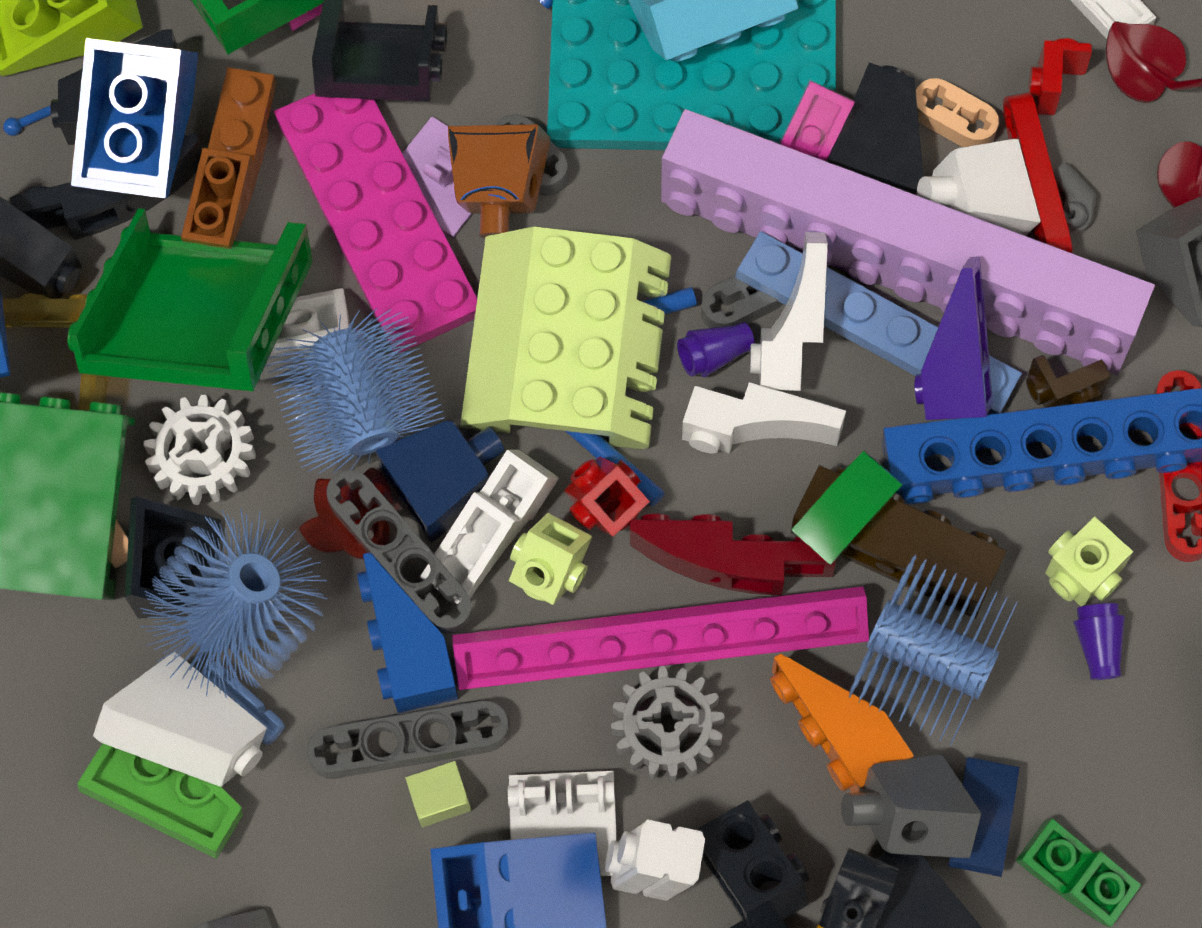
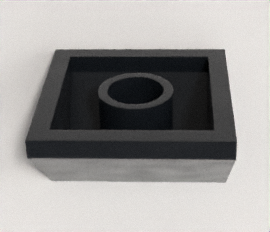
(152, 539)

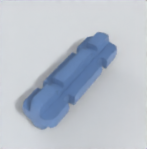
(248, 702)

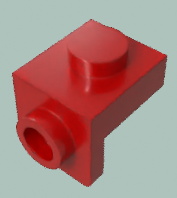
(1056, 58)

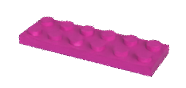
(378, 216)

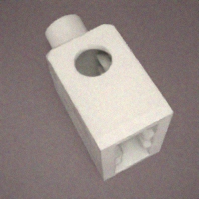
(986, 184)

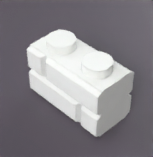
(655, 860)

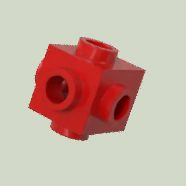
(619, 501)

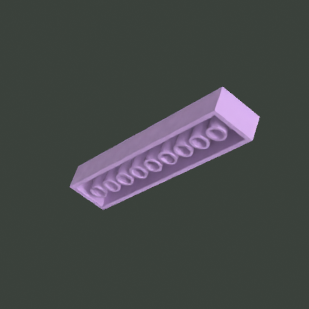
(902, 240)

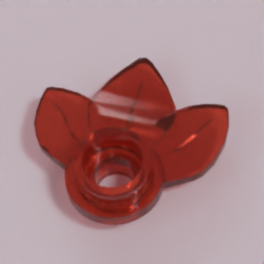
(328, 532)

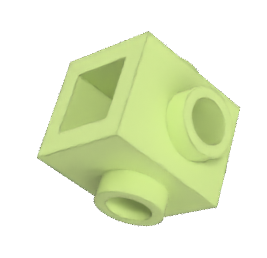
(550, 559)
(1087, 563)

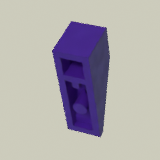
(957, 367)

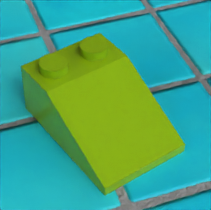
(56, 30)

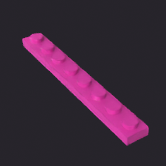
(661, 638)

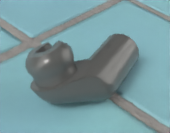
(1078, 199)

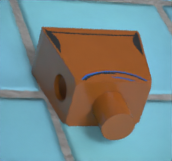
(497, 171)

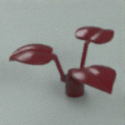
(1141, 65)

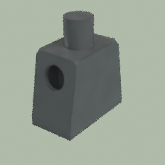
(915, 808)

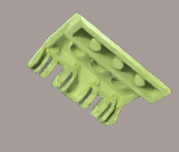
(566, 334)

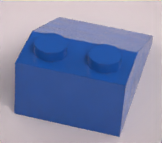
(132, 116)

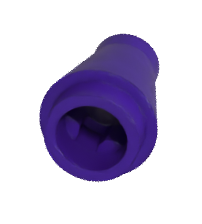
(712, 348)
(1101, 639)

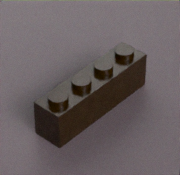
(903, 531)

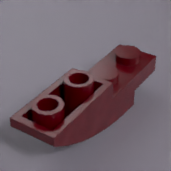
(708, 554)

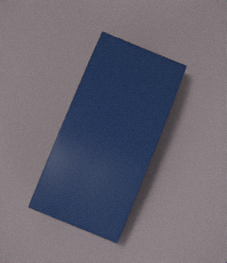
(993, 792)

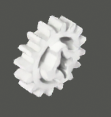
(211, 430)

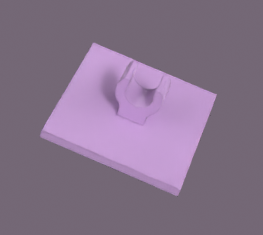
(431, 165)

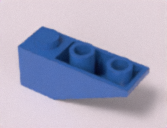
(413, 648)

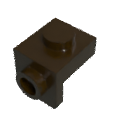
(1073, 388)

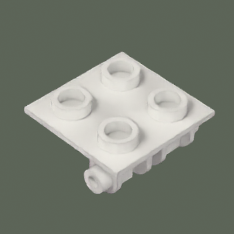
(564, 806)

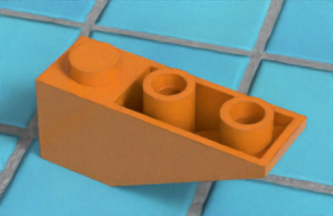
(844, 728)

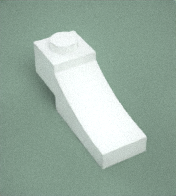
(802, 320)
(719, 421)
(493, 519)

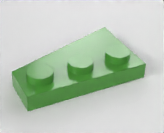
(162, 798)

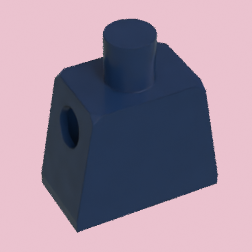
(438, 472)

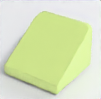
(438, 794)

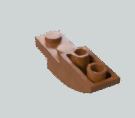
(231, 161)

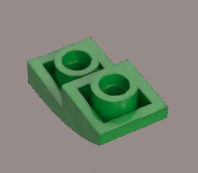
(847, 507)
(1078, 874)

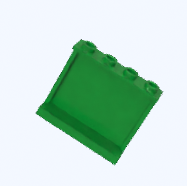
(189, 308)
(59, 495)

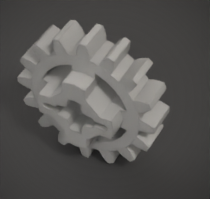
(648, 726)

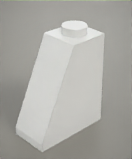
(182, 726)

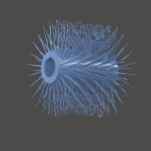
(354, 391)
(233, 603)
(929, 647)

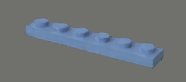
(859, 313)

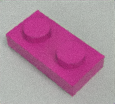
(817, 121)

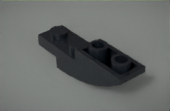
(96, 210)

